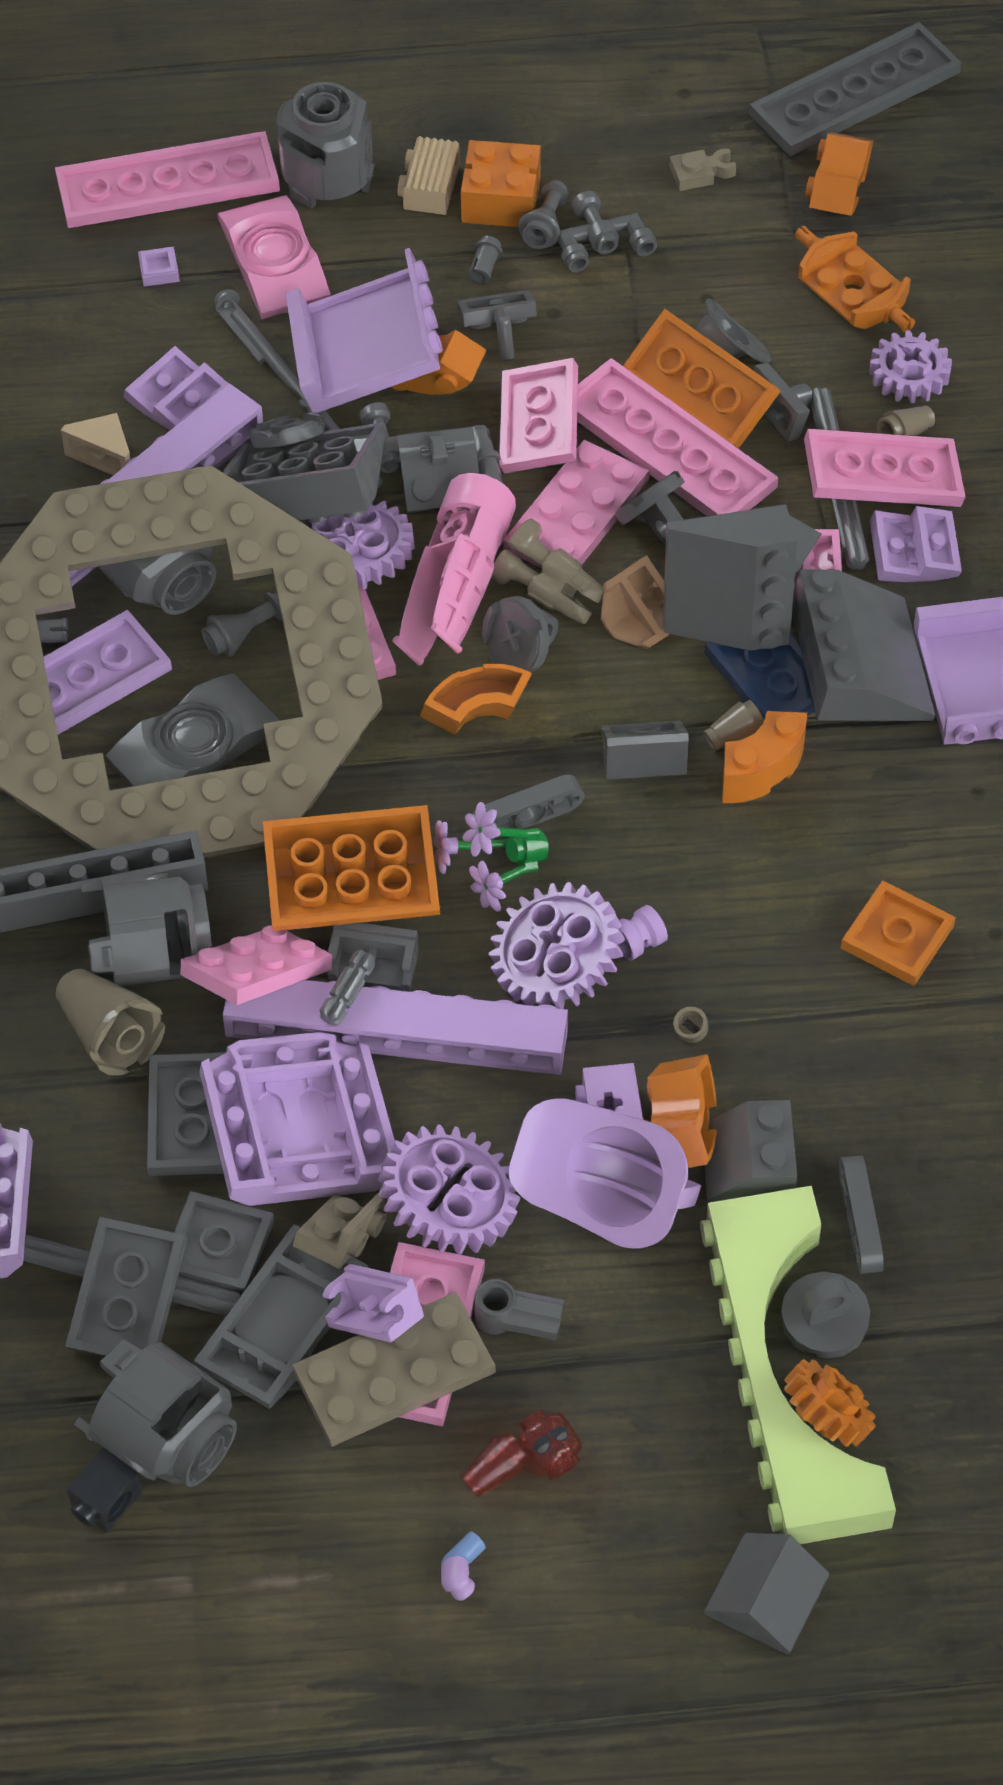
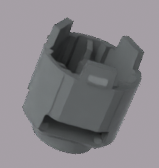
(331, 124)
(165, 581)
(149, 927)
(161, 1415)

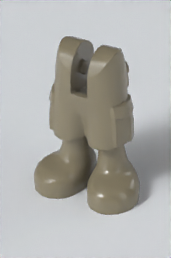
(559, 576)

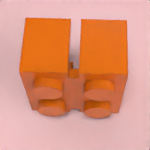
(500, 182)

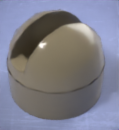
(697, 1019)

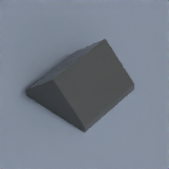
(645, 749)
(768, 1589)

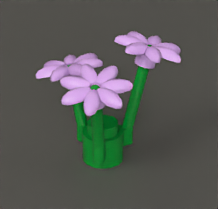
(524, 847)

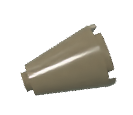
(110, 1021)

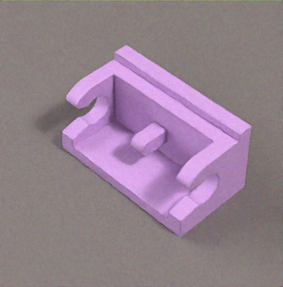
(373, 1303)

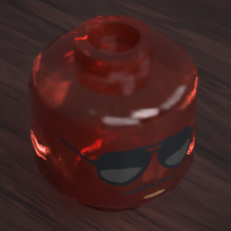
(549, 1444)

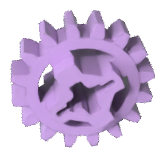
(910, 366)

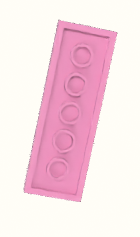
(167, 179)
(668, 439)

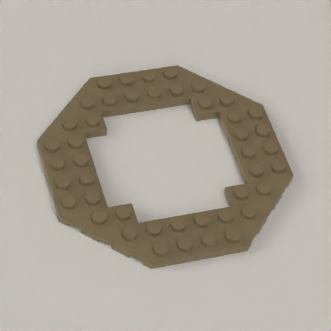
(322, 633)

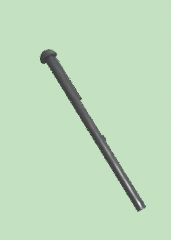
(227, 307)

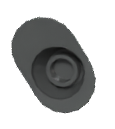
(729, 334)

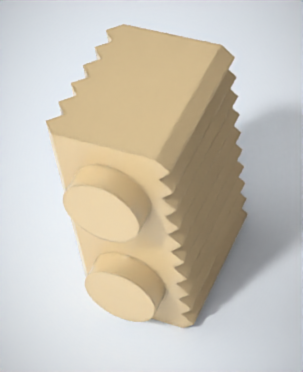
(430, 175)

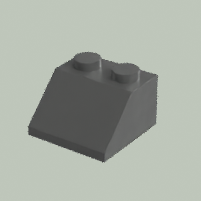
(752, 1151)

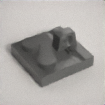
(431, 463)

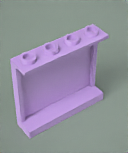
(364, 337)
(963, 667)

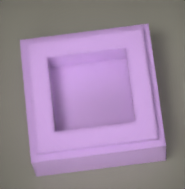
(158, 266)

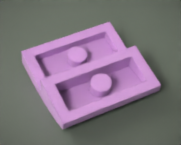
(173, 388)
(915, 545)

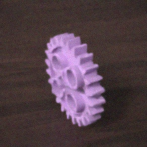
(375, 540)
(556, 946)
(426, 1167)

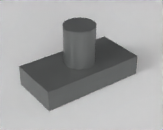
(789, 408)

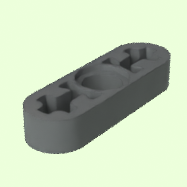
(537, 803)
(861, 1214)

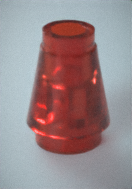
(495, 1465)

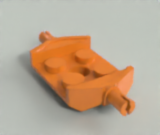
(840, 262)

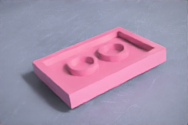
(538, 415)
(255, 964)

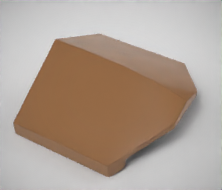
(635, 605)

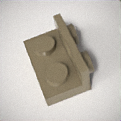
(341, 1229)

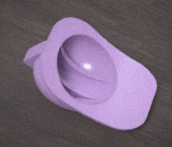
(602, 1171)

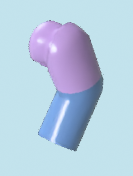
(456, 1566)

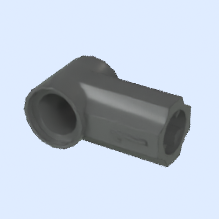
(522, 1311)

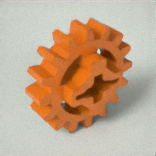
(829, 1402)

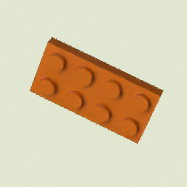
(701, 378)

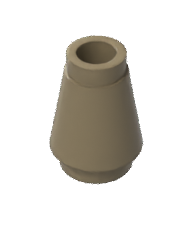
(906, 421)
(734, 725)

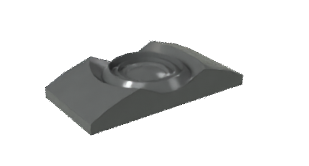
(195, 737)
(273, 1324)

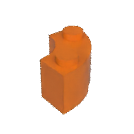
(839, 174)
(457, 367)
(475, 693)
(764, 757)
(681, 1102)

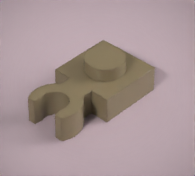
(698, 170)

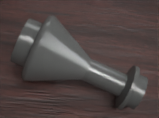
(541, 226)
(228, 631)

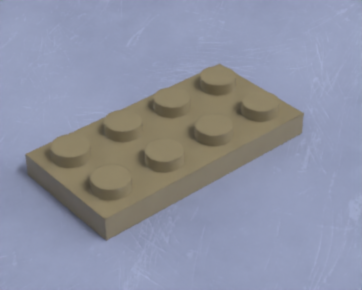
(379, 1380)

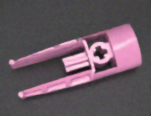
(456, 564)

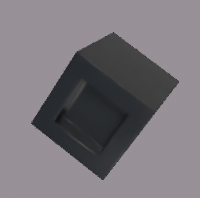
(103, 1491)

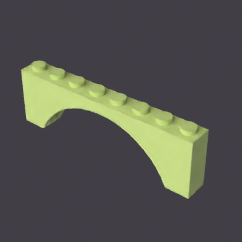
(812, 1484)

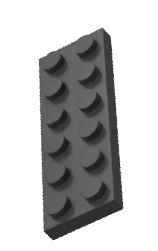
(854, 88)

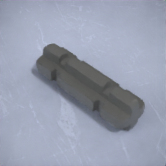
(347, 987)

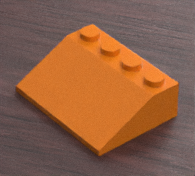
(350, 868)

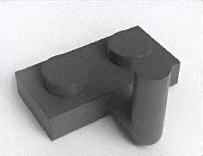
(503, 310)

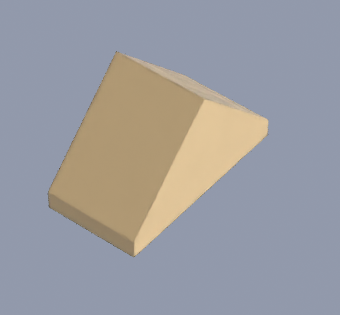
(97, 443)

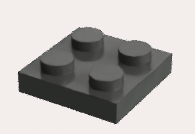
(222, 1241)

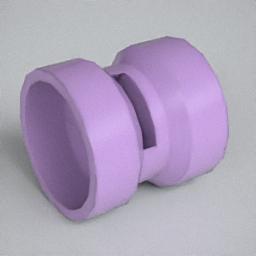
(641, 931)

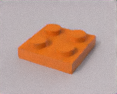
(898, 933)

